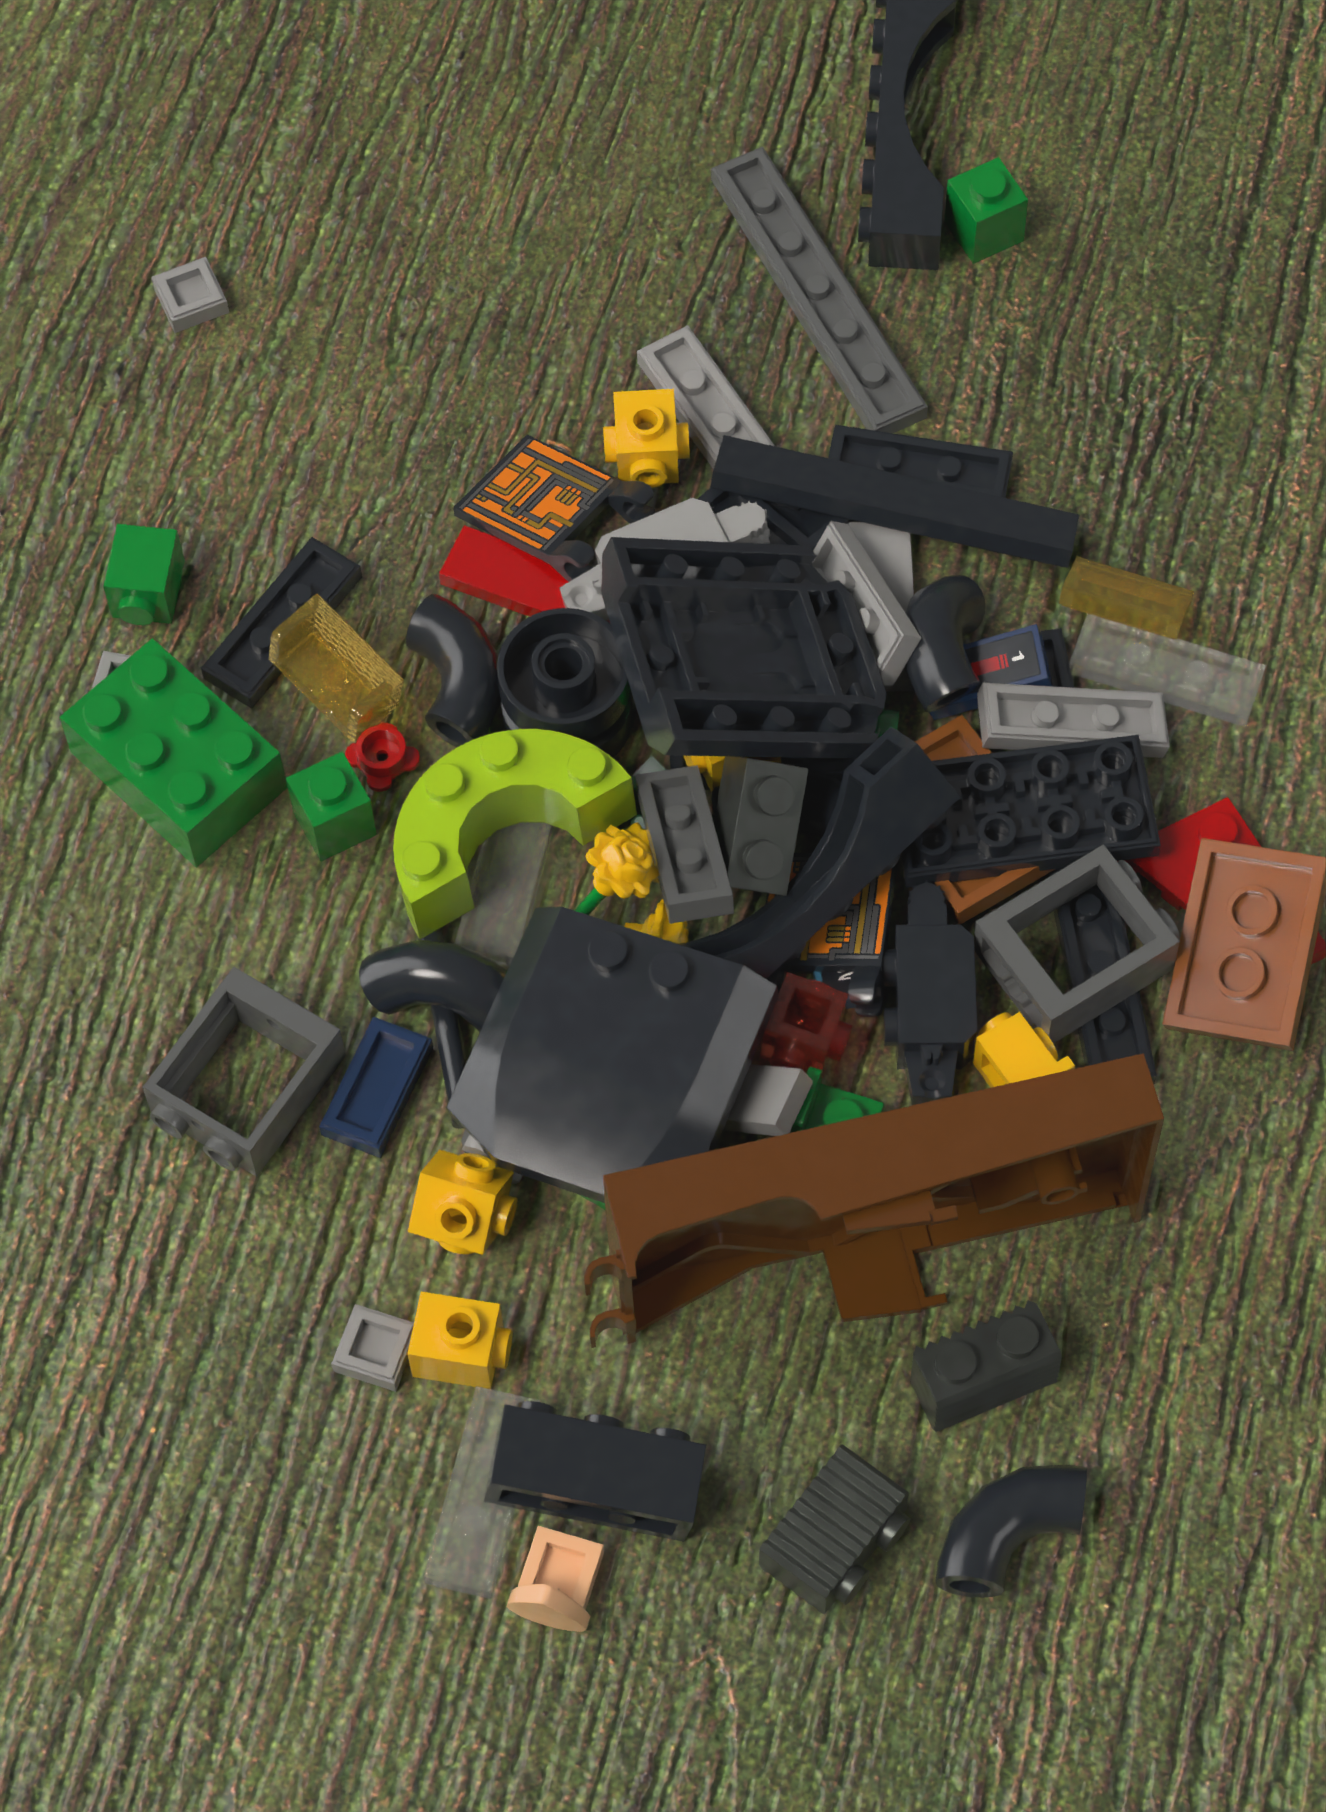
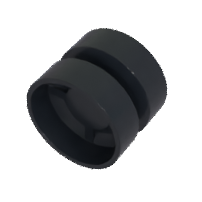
(567, 678)

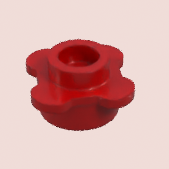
(382, 740)

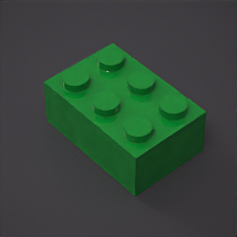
(174, 752)

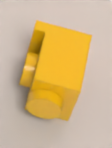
(1014, 1052)

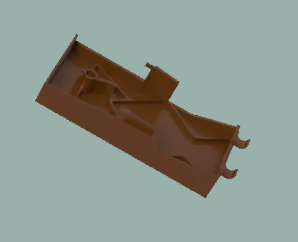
(879, 1192)

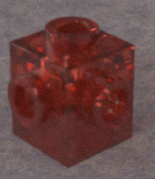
(806, 1025)

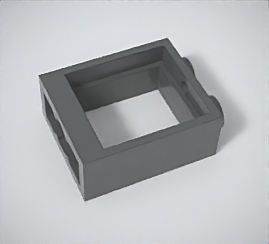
(1027, 981)
(275, 1017)

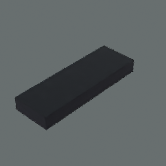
(923, 458)
(242, 660)

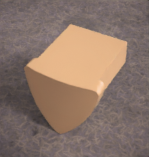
(557, 1580)

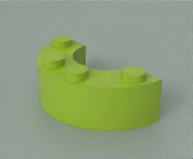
(490, 787)

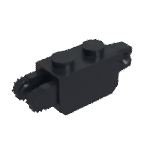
(933, 996)

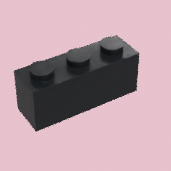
(595, 1471)

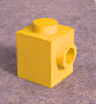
(458, 1340)

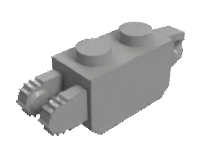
(684, 521)

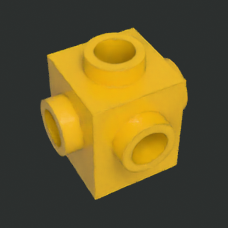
(646, 437)
(463, 1202)

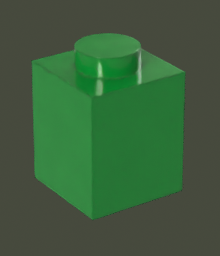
(986, 210)
(144, 574)
(331, 806)

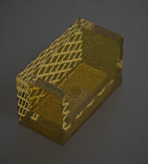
(335, 668)

